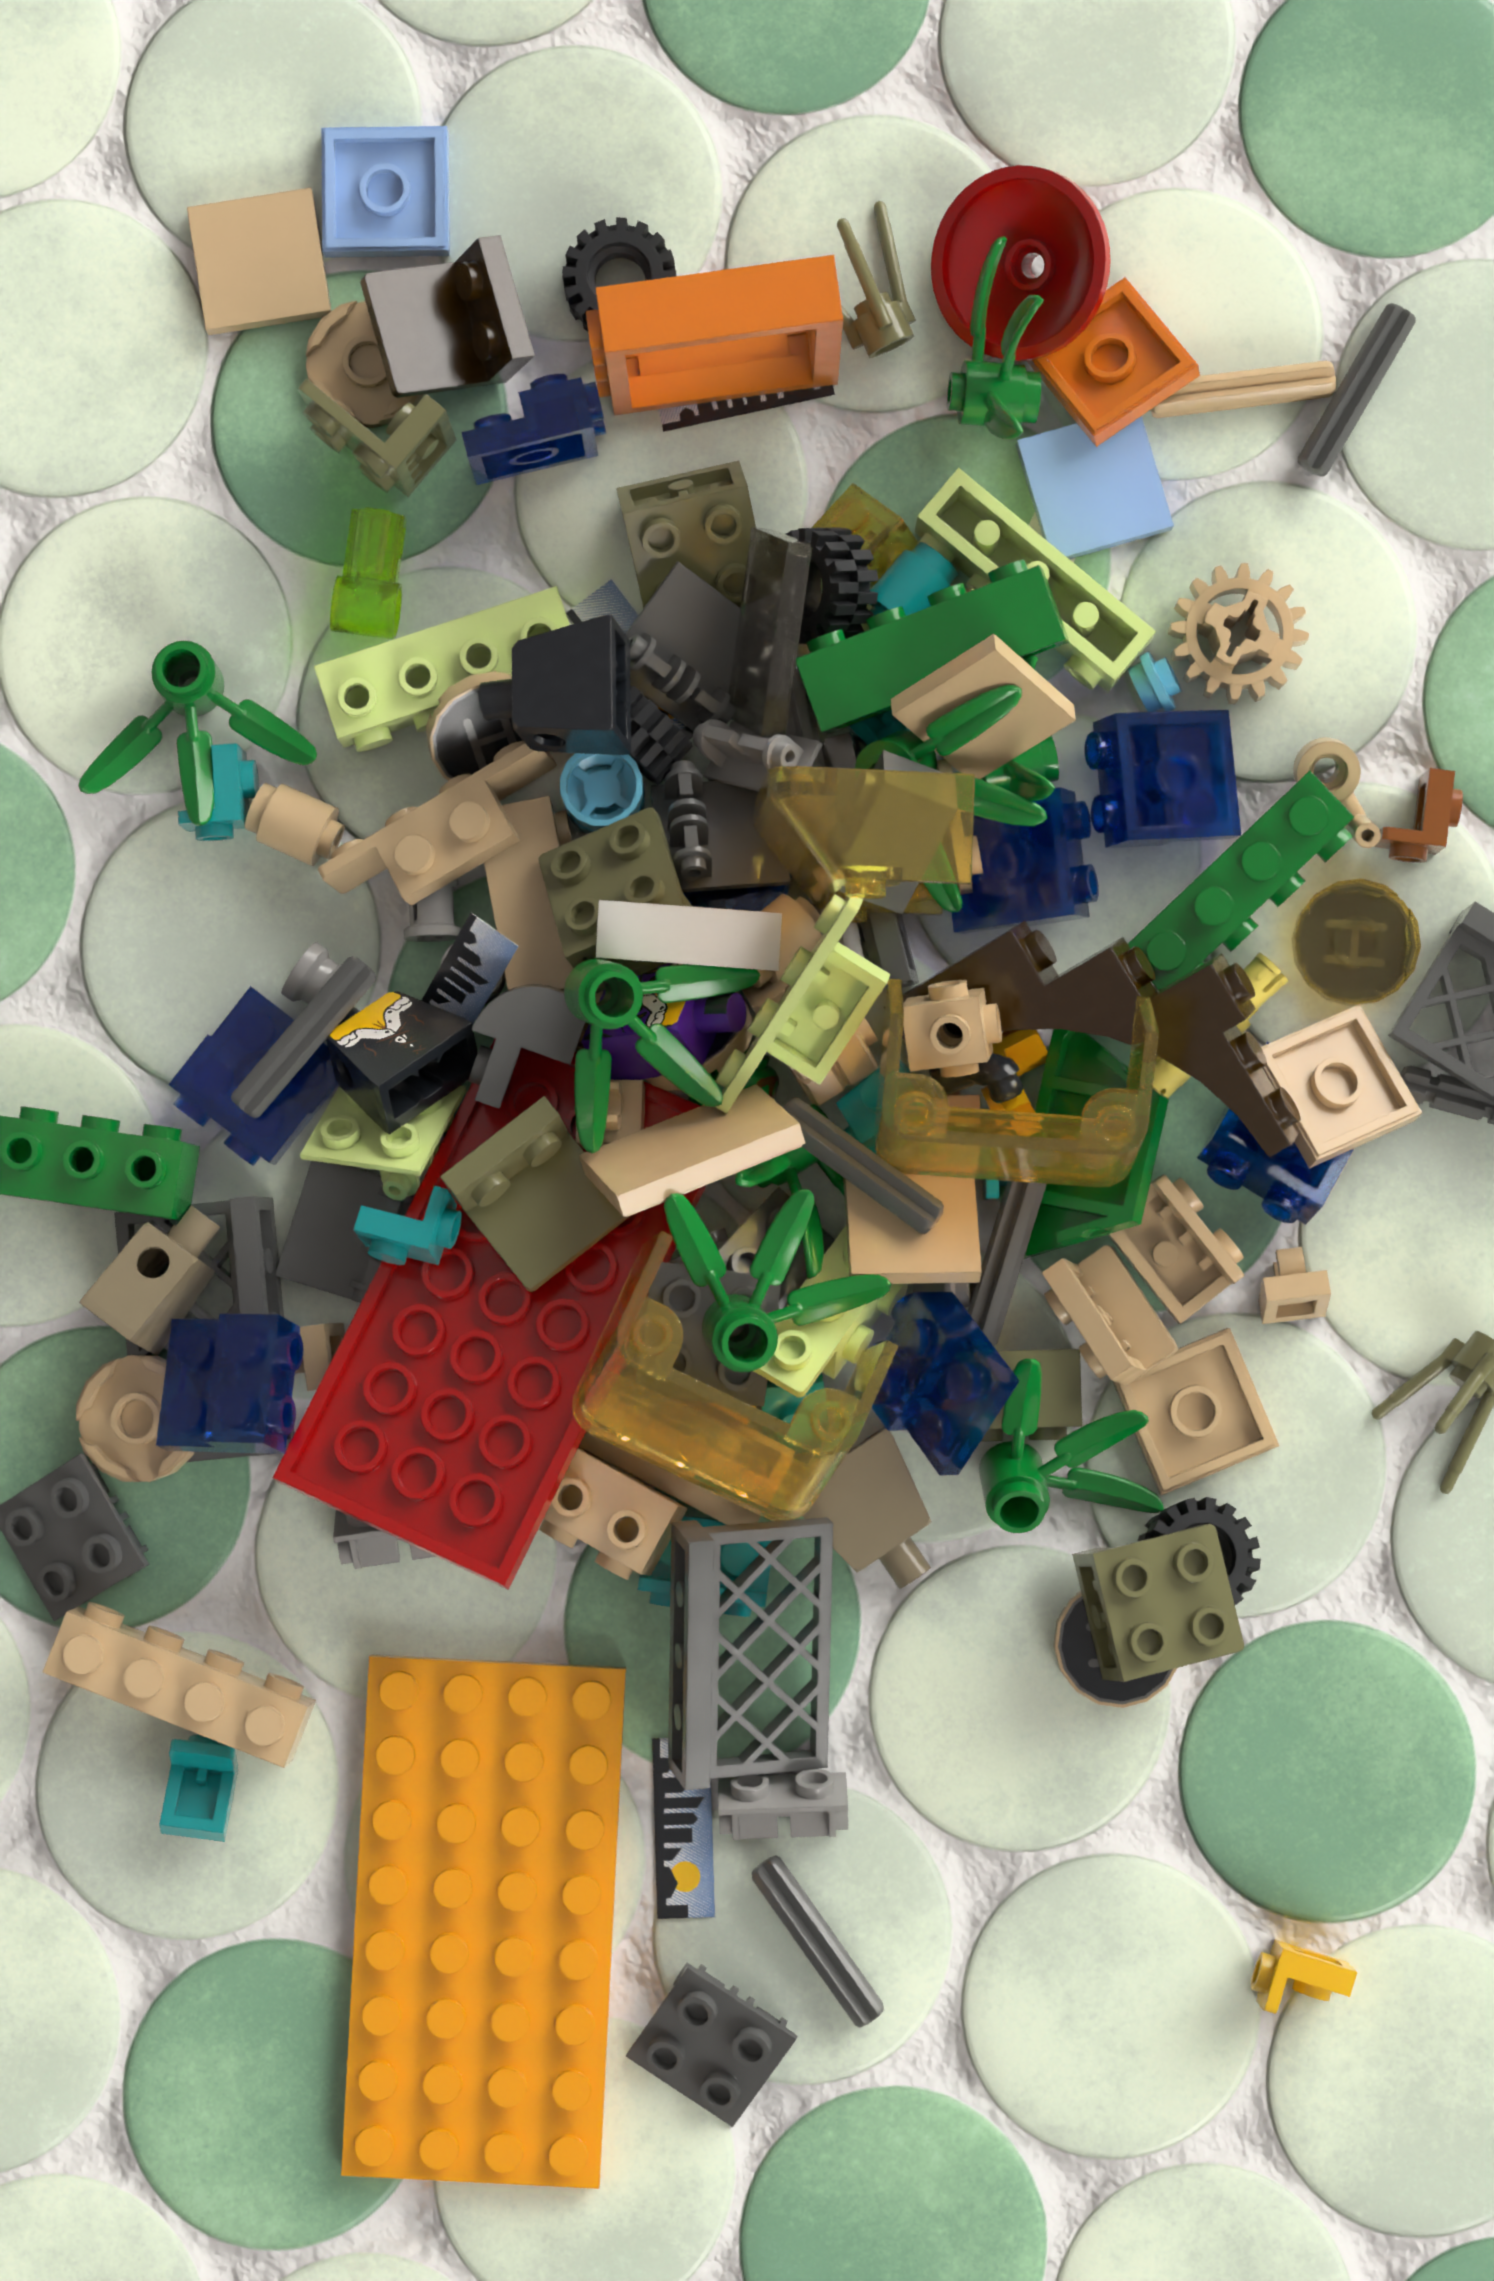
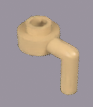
(1340, 784)

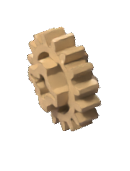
(1261, 642)

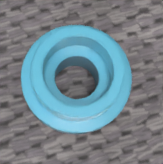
(1155, 683)

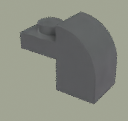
(521, 1018)

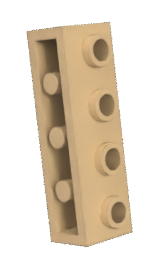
(612, 1514)
(180, 1685)

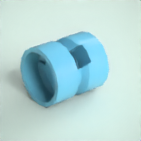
(601, 789)

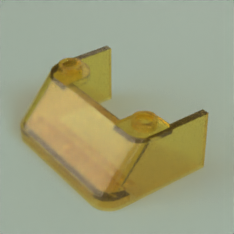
(868, 831)
(928, 1137)
(702, 1433)

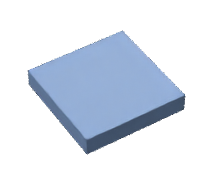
(385, 191)
(1094, 494)

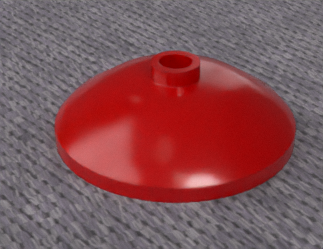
(1038, 216)

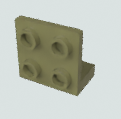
(415, 444)
(691, 519)
(612, 864)
(532, 1195)
(1158, 1603)

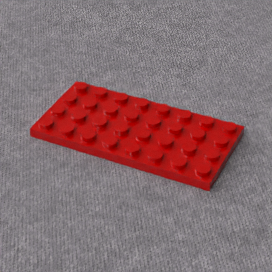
(457, 1380)

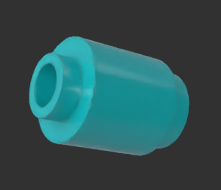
(912, 579)

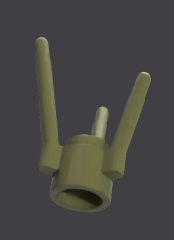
(880, 321)
(1475, 1377)

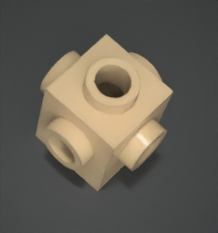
(934, 1046)

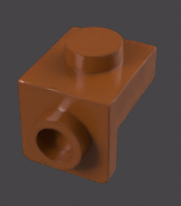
(1435, 811)

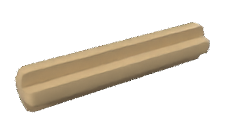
(1250, 389)

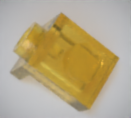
(877, 525)

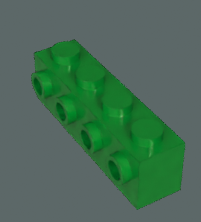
(861, 674)
(1246, 875)
(96, 1164)

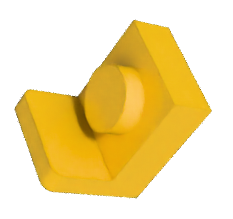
(1312, 1975)

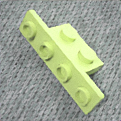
(819, 1010)
(830, 1342)

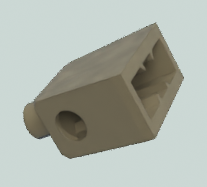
(135, 1296)
(875, 1510)

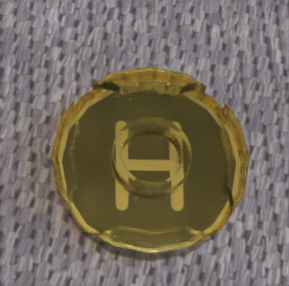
(1356, 942)

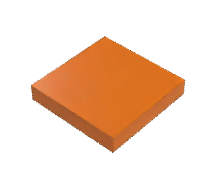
(1117, 365)

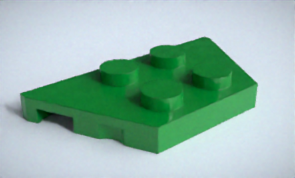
(1073, 1214)

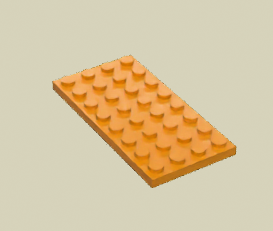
(484, 1921)

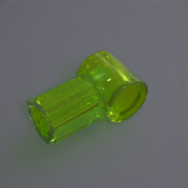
(368, 592)

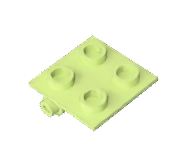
(353, 1139)

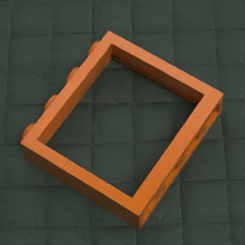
(717, 335)

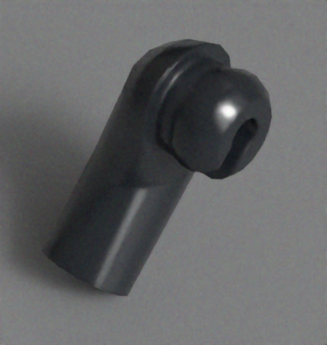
(997, 1074)

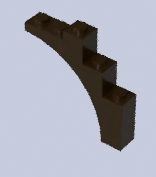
(1099, 998)

